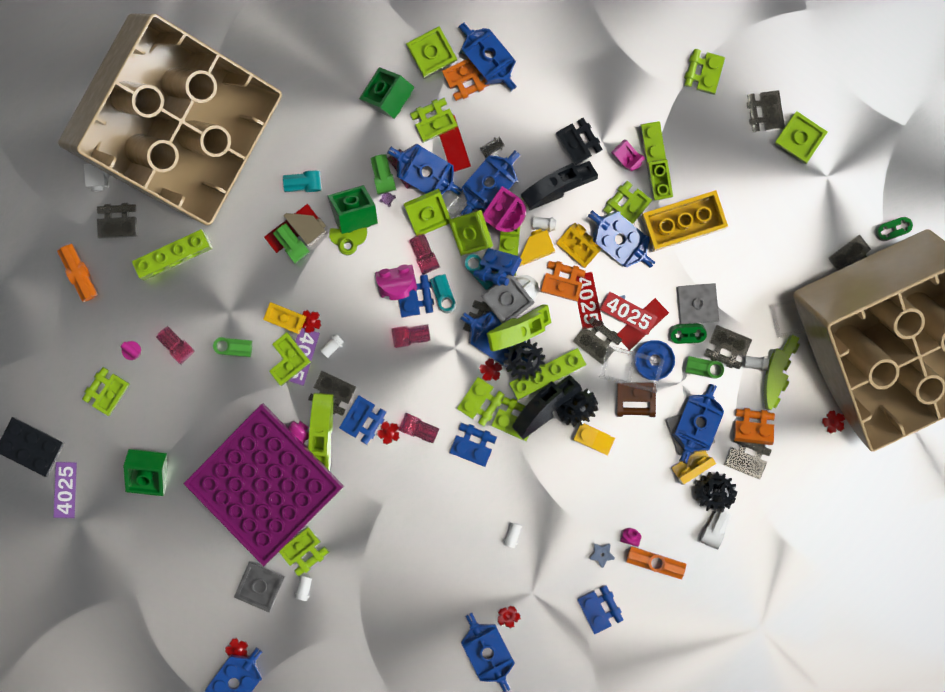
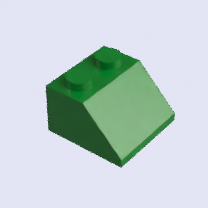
(387, 92)
(353, 209)
(145, 472)

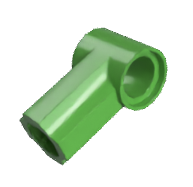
(383, 178)
(293, 246)
(235, 347)
(702, 367)

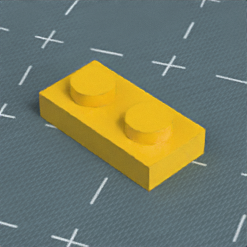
(284, 318)

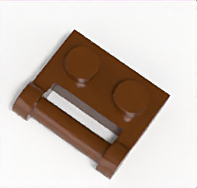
(632, 394)

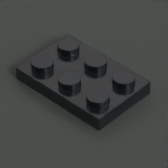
(30, 447)

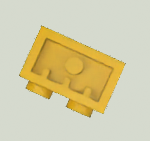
(579, 244)
(696, 464)

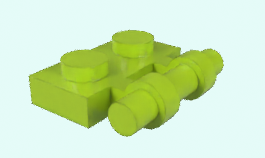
(710, 71)
(435, 125)
(633, 207)
(110, 394)
(476, 397)
(505, 419)
(299, 547)

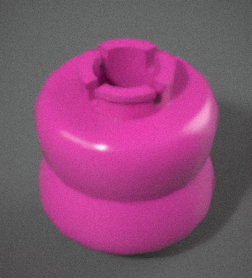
(299, 430)

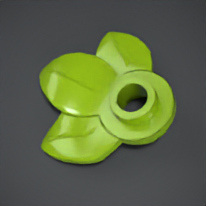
(355, 237)

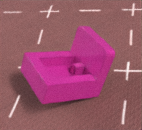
(627, 156)

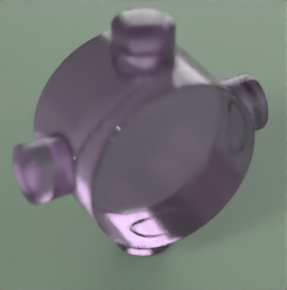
(387, 198)

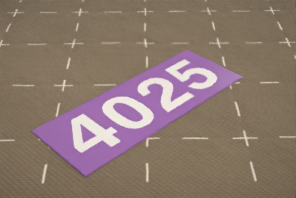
(307, 343)
(65, 490)

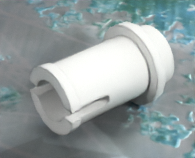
(544, 223)
(332, 345)
(756, 363)
(512, 535)
(303, 588)

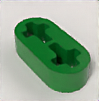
(896, 233)
(688, 333)

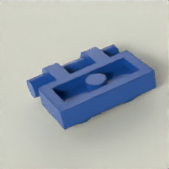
(500, 262)
(410, 305)
(357, 417)
(470, 450)
(594, 611)

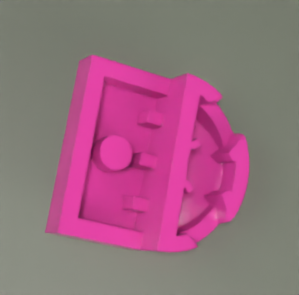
(505, 211)
(396, 282)

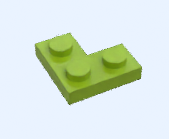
(293, 359)

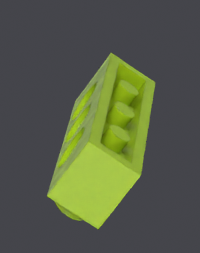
(172, 255)
(551, 372)

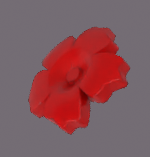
(311, 321)
(490, 370)
(833, 422)
(388, 432)
(508, 616)
(237, 648)

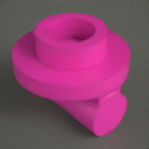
(131, 350)
(631, 537)

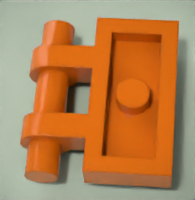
(461, 73)
(561, 286)
(754, 432)

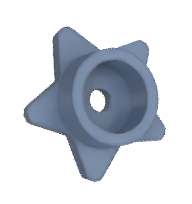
(607, 555)

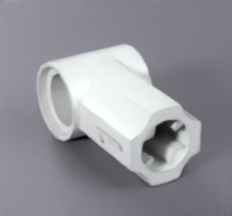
(714, 533)

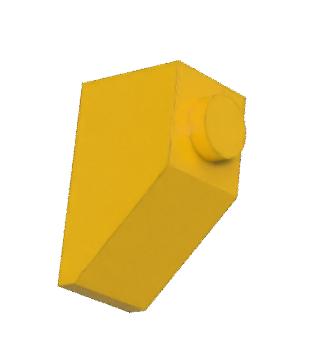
(537, 247)
(594, 438)

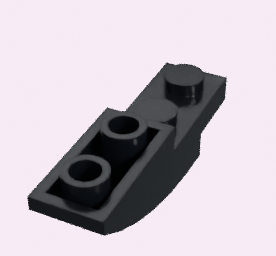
(555, 184)
(542, 405)

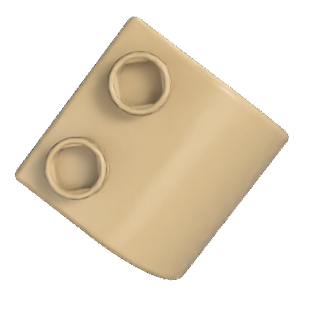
(170, 117)
(883, 338)

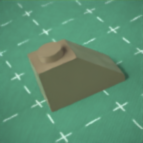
(306, 226)

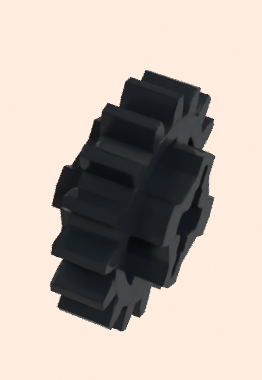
(518, 364)
(578, 408)
(717, 499)

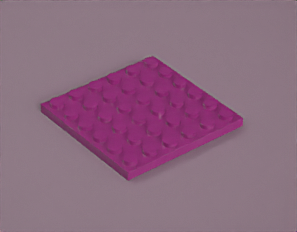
(263, 484)

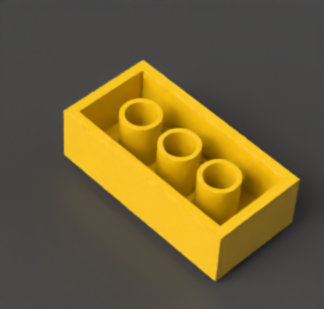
(684, 221)

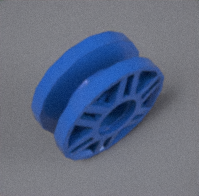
(660, 349)

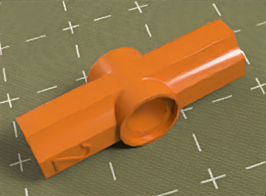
(77, 272)
(668, 566)

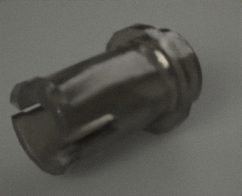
(492, 147)

